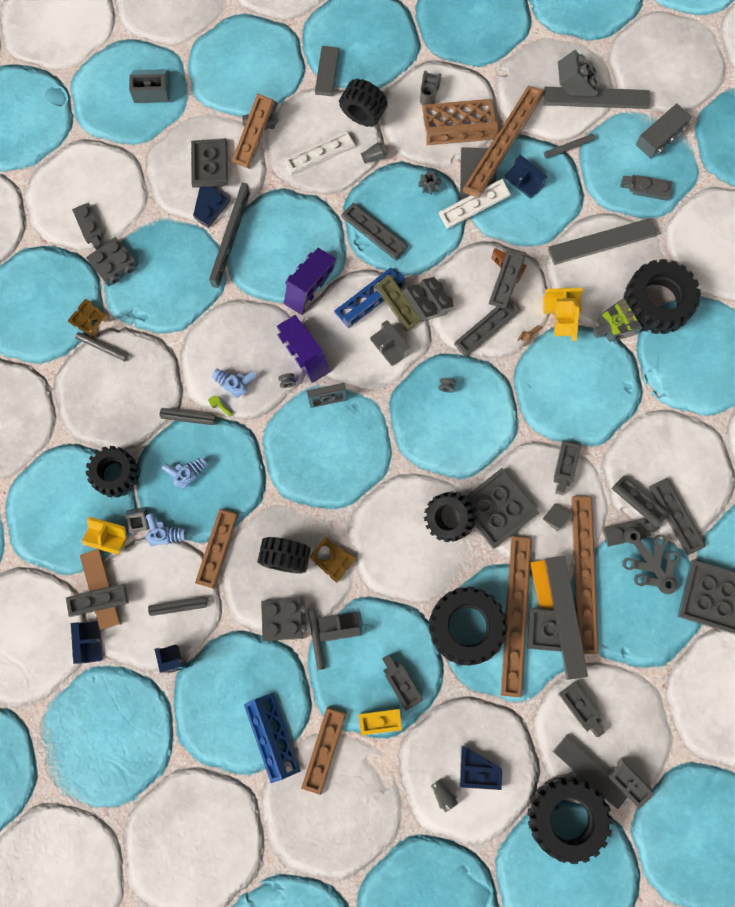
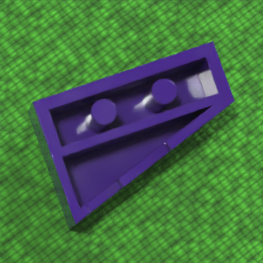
(307, 279)
(304, 348)

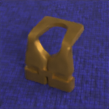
(84, 317)
(337, 564)

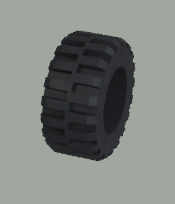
(674, 278)
(495, 626)
(597, 826)

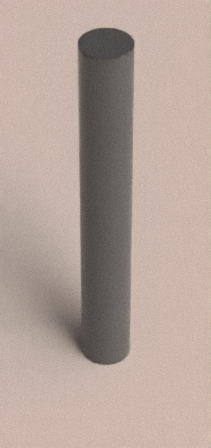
(568, 146)
(96, 344)
(316, 639)

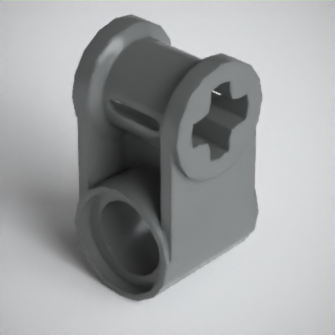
(429, 87)

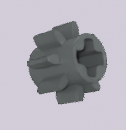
(429, 182)

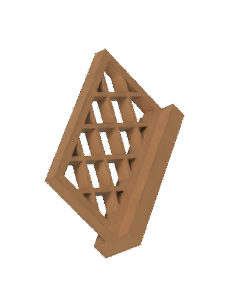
(459, 132)

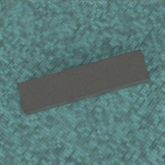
(374, 231)
(486, 328)
(678, 517)
(589, 771)

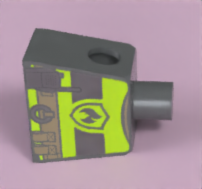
(617, 322)

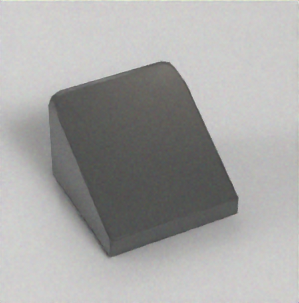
(556, 517)
(136, 520)

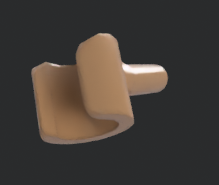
(526, 336)

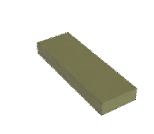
(397, 302)

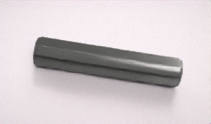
(187, 416)
(177, 606)

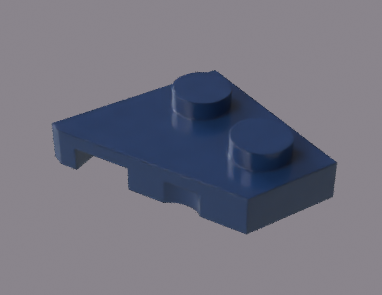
(209, 205)
(478, 771)

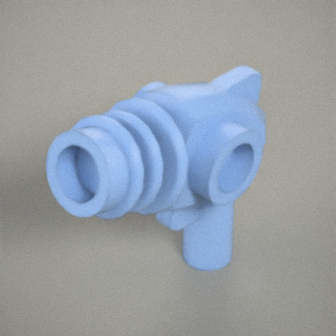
(232, 383)
(185, 474)
(162, 534)

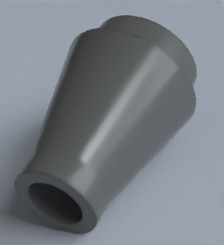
(374, 153)
(445, 797)

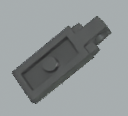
(647, 186)
(88, 225)
(566, 466)
(614, 533)
(401, 683)
(582, 709)

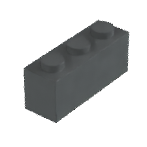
(664, 131)

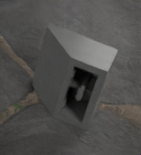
(577, 75)
(149, 85)

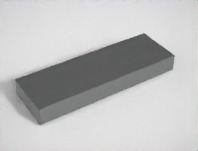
(326, 71)
(506, 280)
(640, 501)
(97, 600)

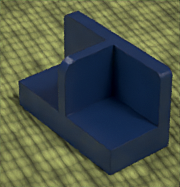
(526, 177)
(86, 642)
(170, 659)

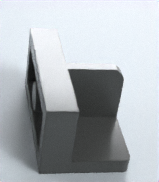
(390, 344)
(339, 627)

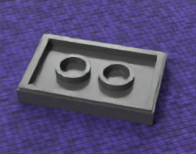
(469, 160)
(209, 163)

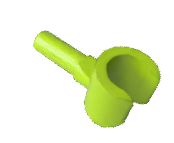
(215, 401)

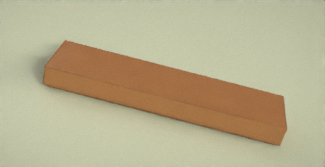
(253, 131)
(216, 548)
(97, 579)
(323, 751)

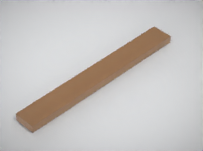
(503, 142)
(584, 572)
(516, 617)

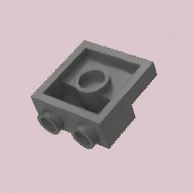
(112, 262)
(428, 299)
(283, 619)

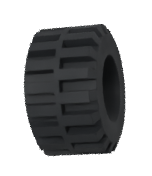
(363, 102)
(102, 461)
(435, 522)
(284, 555)

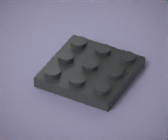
(500, 508)
(709, 597)

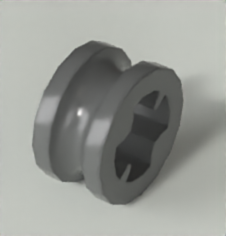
(287, 380)
(447, 385)

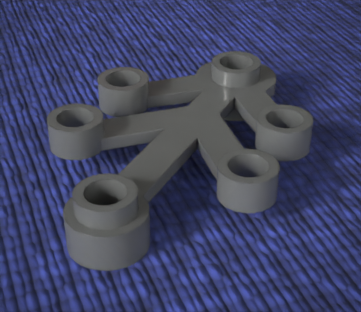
(653, 562)

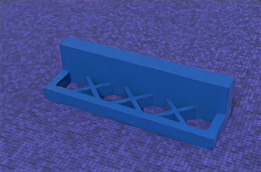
(368, 304)
(267, 743)

